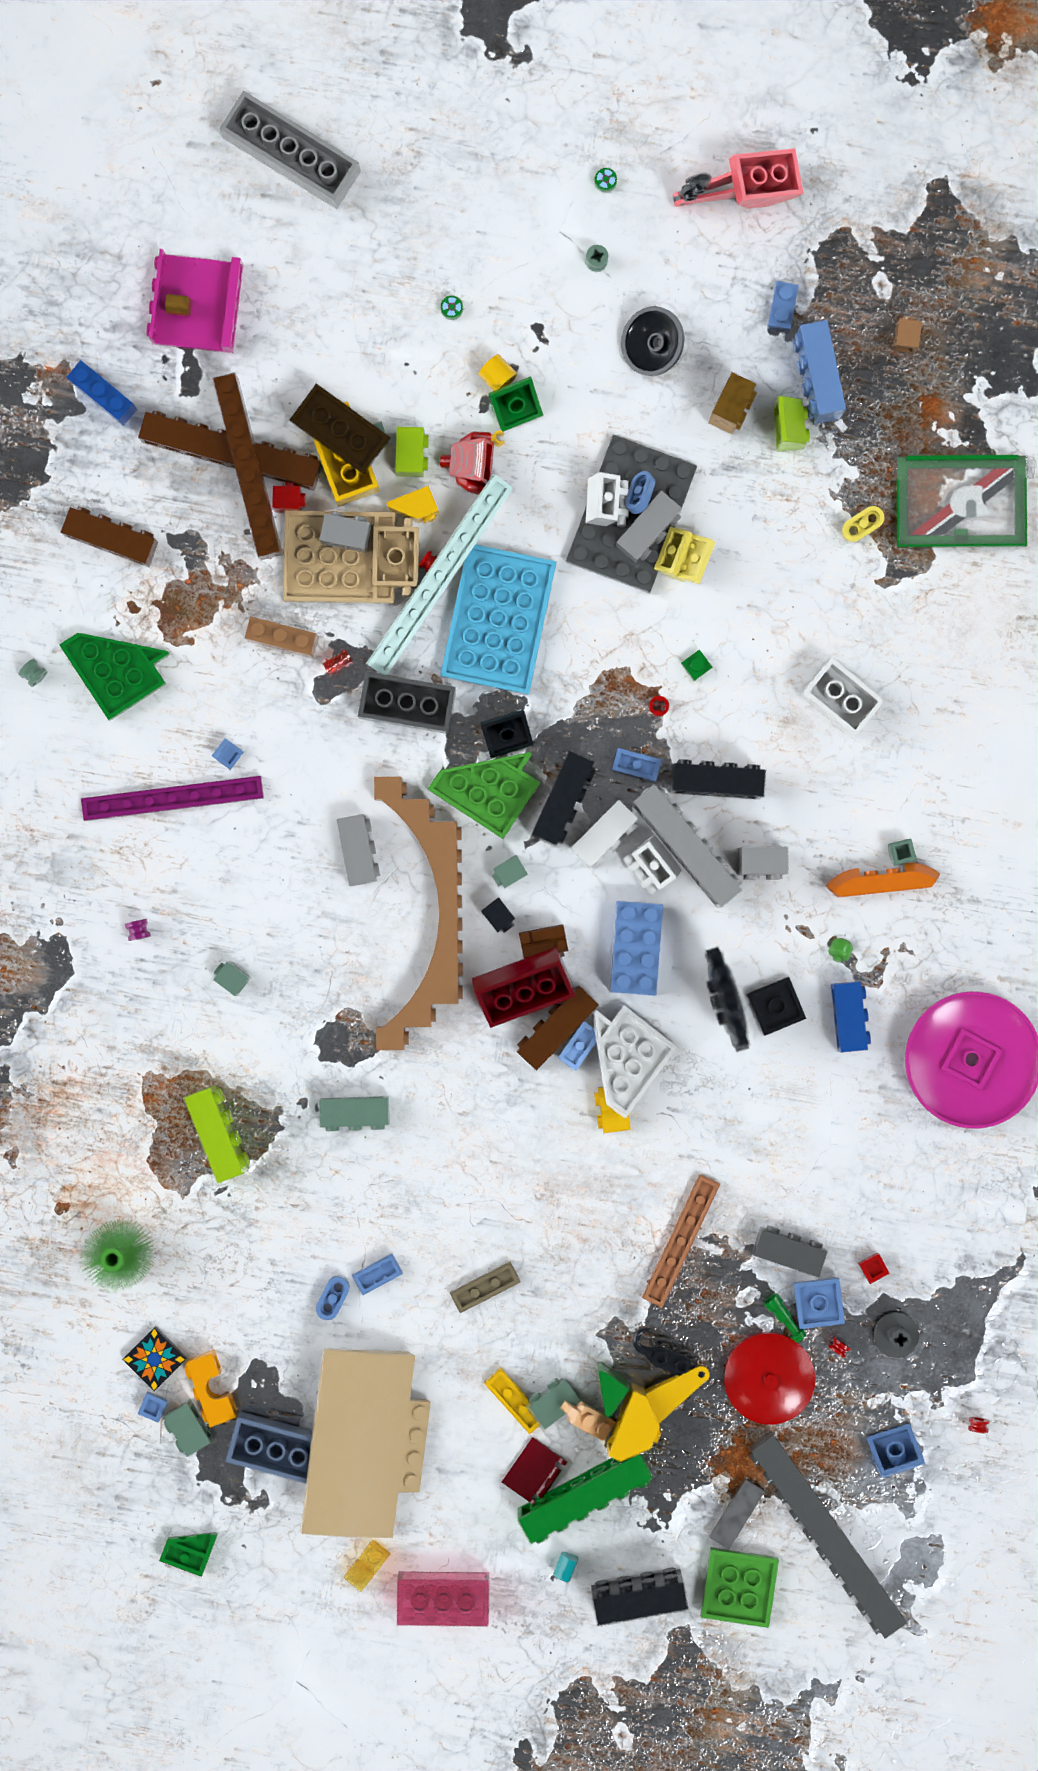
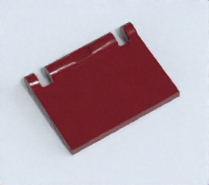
(534, 1471)

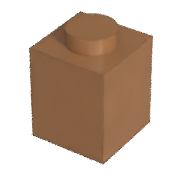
(907, 335)

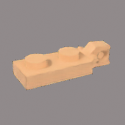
(589, 1419)

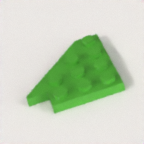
(488, 791)

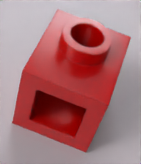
(288, 498)

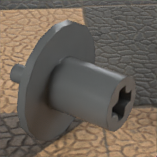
(896, 1335)

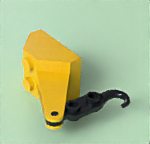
(645, 1408)

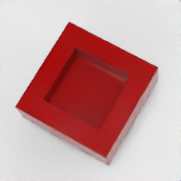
(873, 1268)

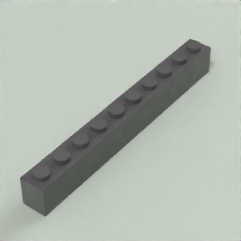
(827, 1534)

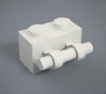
(606, 500)
(655, 862)

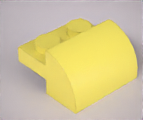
(684, 555)

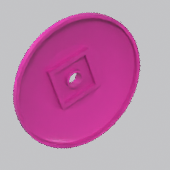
(1004, 1068)

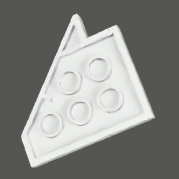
(629, 1057)

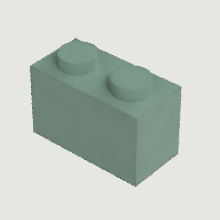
(546, 1405)
(187, 1428)

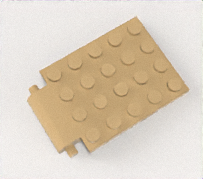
(347, 576)

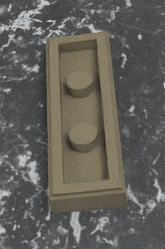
(485, 1287)

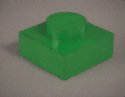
(696, 665)

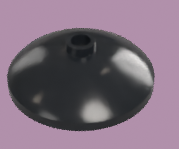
(641, 339)

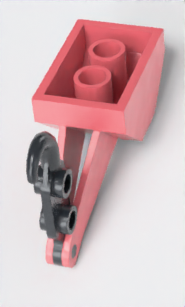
(757, 178)

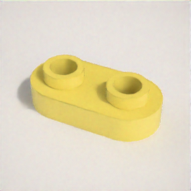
(862, 524)

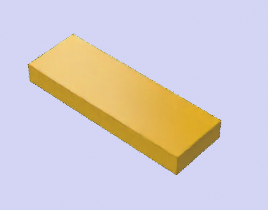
(512, 1398)

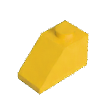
(416, 505)

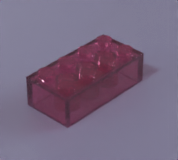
(443, 1598)

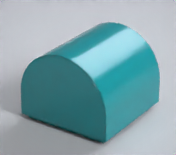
(565, 1566)

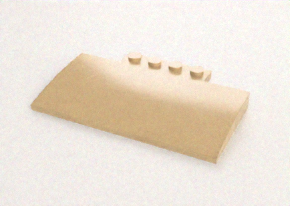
(363, 1443)

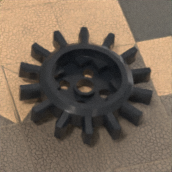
(726, 999)

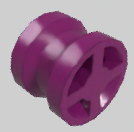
(137, 930)

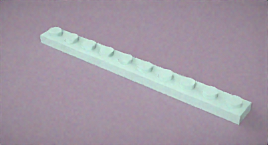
(439, 575)

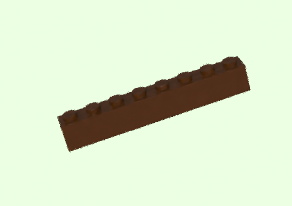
(214, 447)
(247, 466)

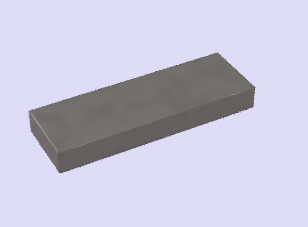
(737, 1513)

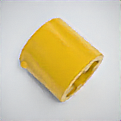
(497, 373)

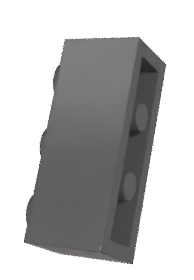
(790, 1251)

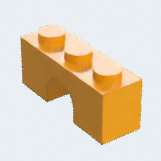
(215, 1407)

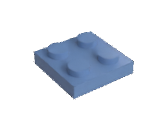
(819, 1303)

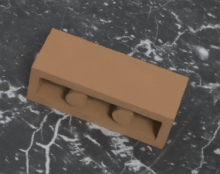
(281, 637)

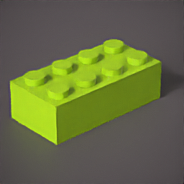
(217, 1133)

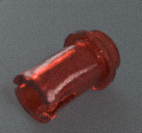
(336, 662)

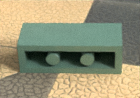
(354, 1113)

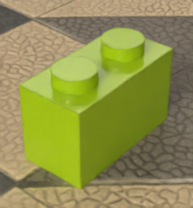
(410, 452)

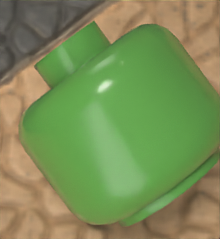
(840, 949)

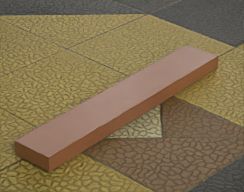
(680, 1240)

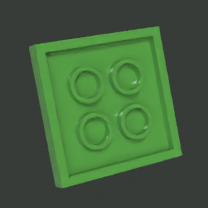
(739, 1587)

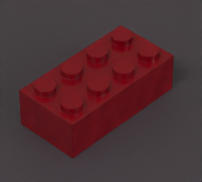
(523, 987)

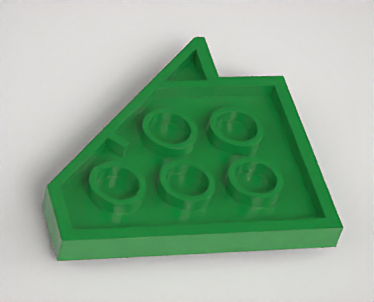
(115, 670)

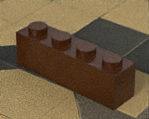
(109, 537)
(556, 1028)

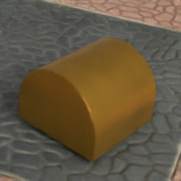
(178, 305)

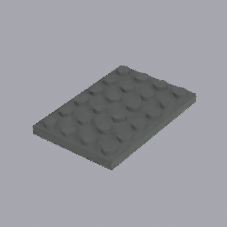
(595, 545)

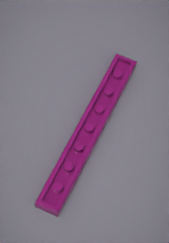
(172, 798)

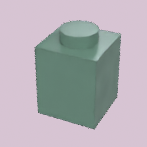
(509, 872)
(231, 978)

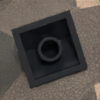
(507, 733)

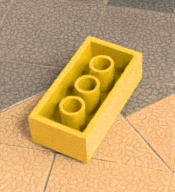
(345, 481)

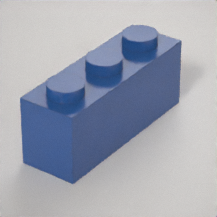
(101, 393)
(850, 1016)

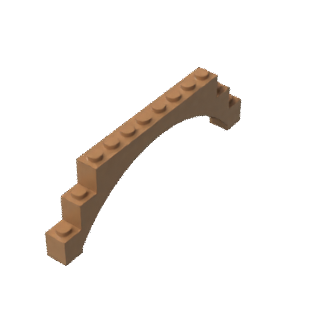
(441, 979)

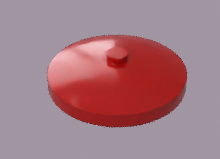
(769, 1378)

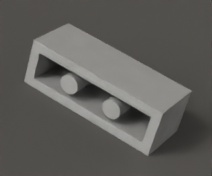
(649, 527)
(358, 849)

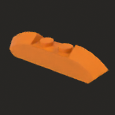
(913, 877)

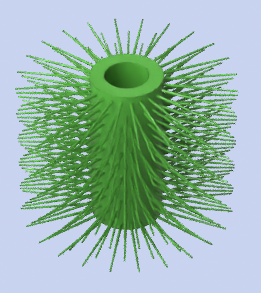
(117, 1255)

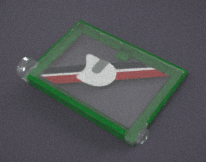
(962, 500)

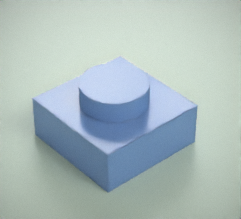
(227, 754)
(152, 1407)

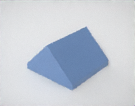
(895, 1451)

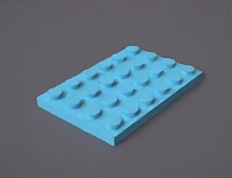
(498, 619)

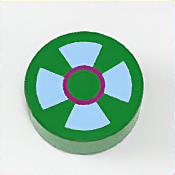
(605, 180)
(451, 307)

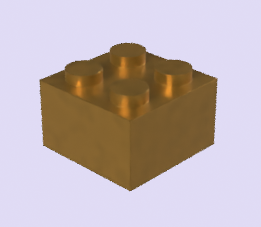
(730, 407)

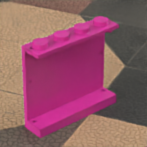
(215, 298)

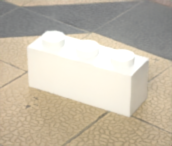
(605, 834)

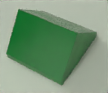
(515, 404)
(612, 1387)

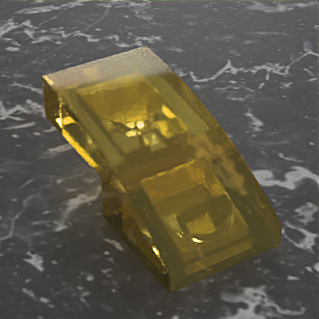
(366, 1565)

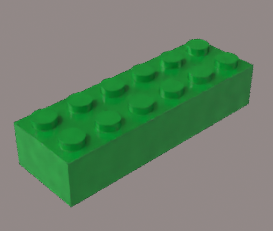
(582, 1495)

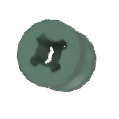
(597, 263)
(32, 672)

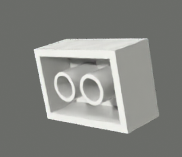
(842, 698)

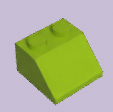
(790, 424)

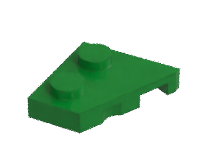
(189, 1552)

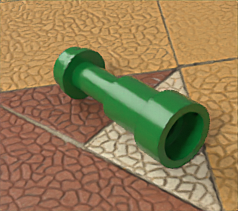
(775, 1305)

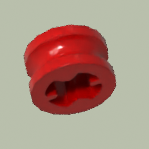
(428, 560)
(658, 712)
(839, 1347)
(978, 1425)

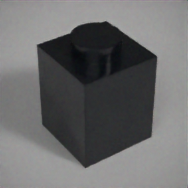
(499, 916)

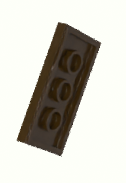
(339, 429)

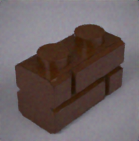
(543, 939)

